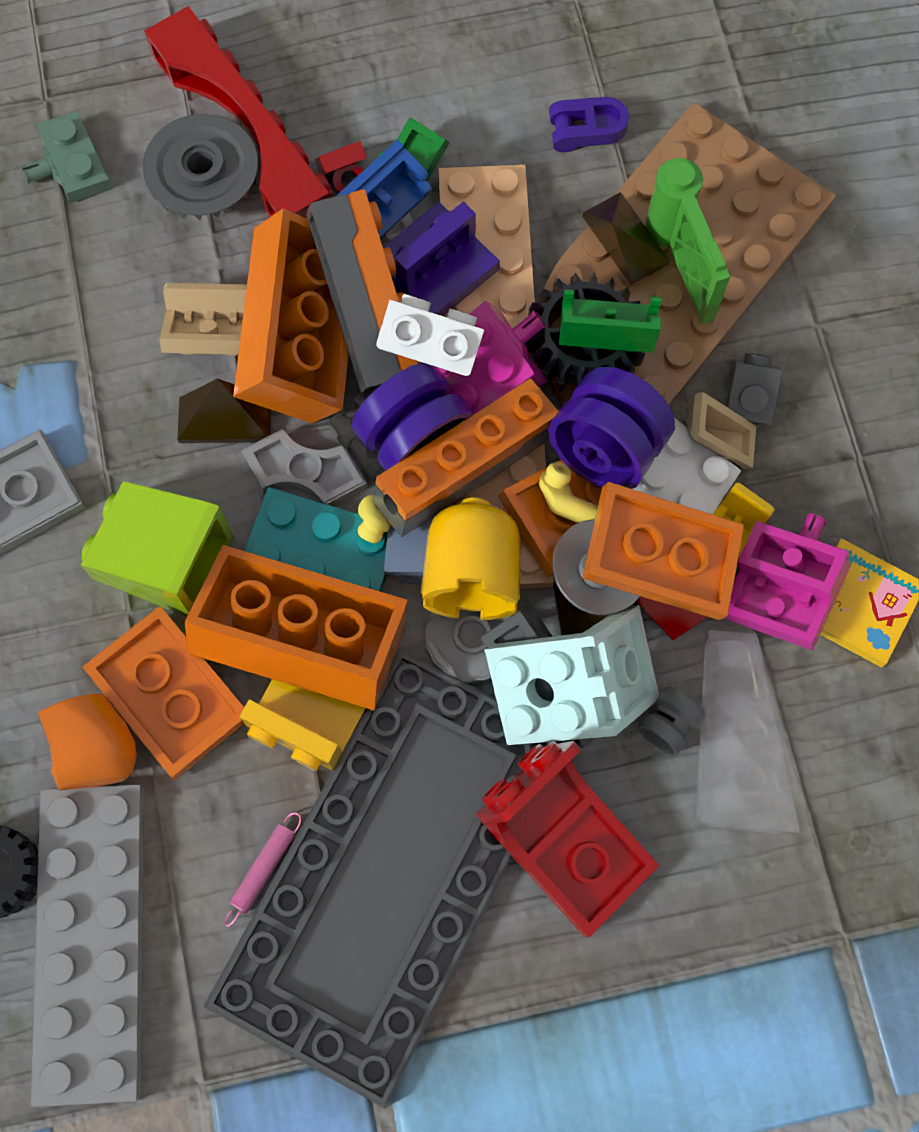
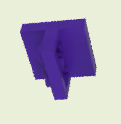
(441, 257)

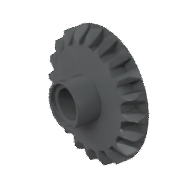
(194, 146)

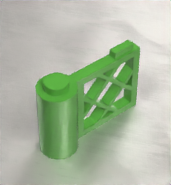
(679, 223)

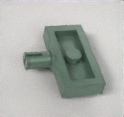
(68, 158)

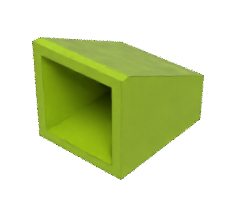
(156, 545)

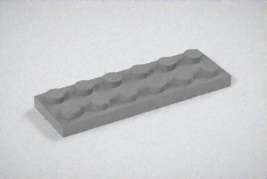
(88, 947)

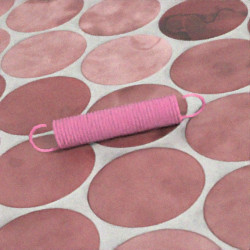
(262, 868)

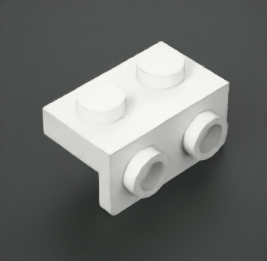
(428, 337)

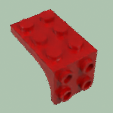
(566, 837)

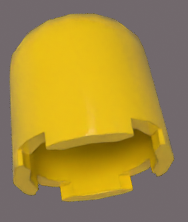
(472, 561)

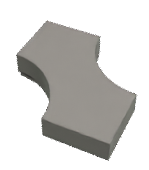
(322, 473)

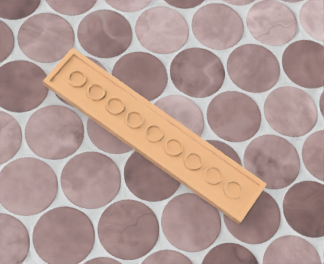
(503, 227)

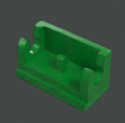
(609, 324)

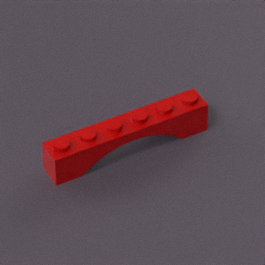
(195, 63)

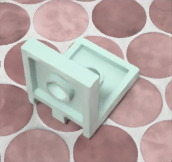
(596, 677)

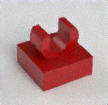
(341, 161)

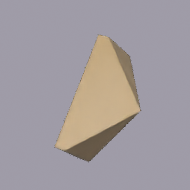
(721, 430)

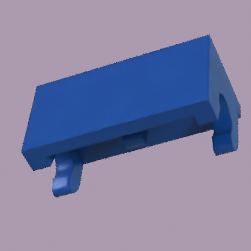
(394, 183)

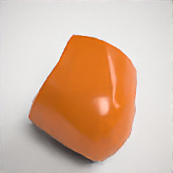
(88, 742)

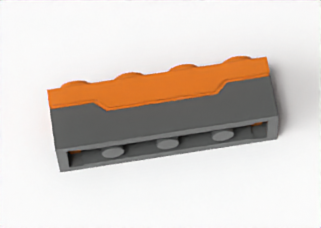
(358, 281)
(464, 457)

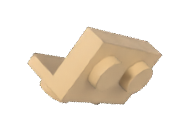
(202, 318)

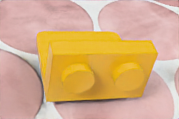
(304, 722)

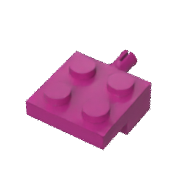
(500, 360)
(788, 582)

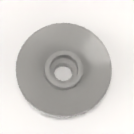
(568, 570)

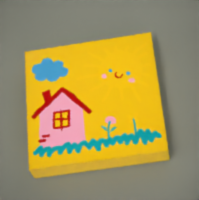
(871, 606)

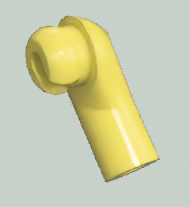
(559, 496)
(373, 523)

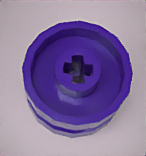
(408, 413)
(612, 428)

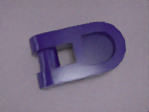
(603, 118)

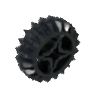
(545, 344)

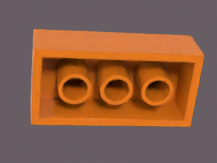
(290, 332)
(296, 626)

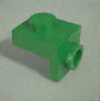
(422, 144)

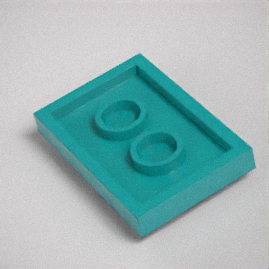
(316, 539)

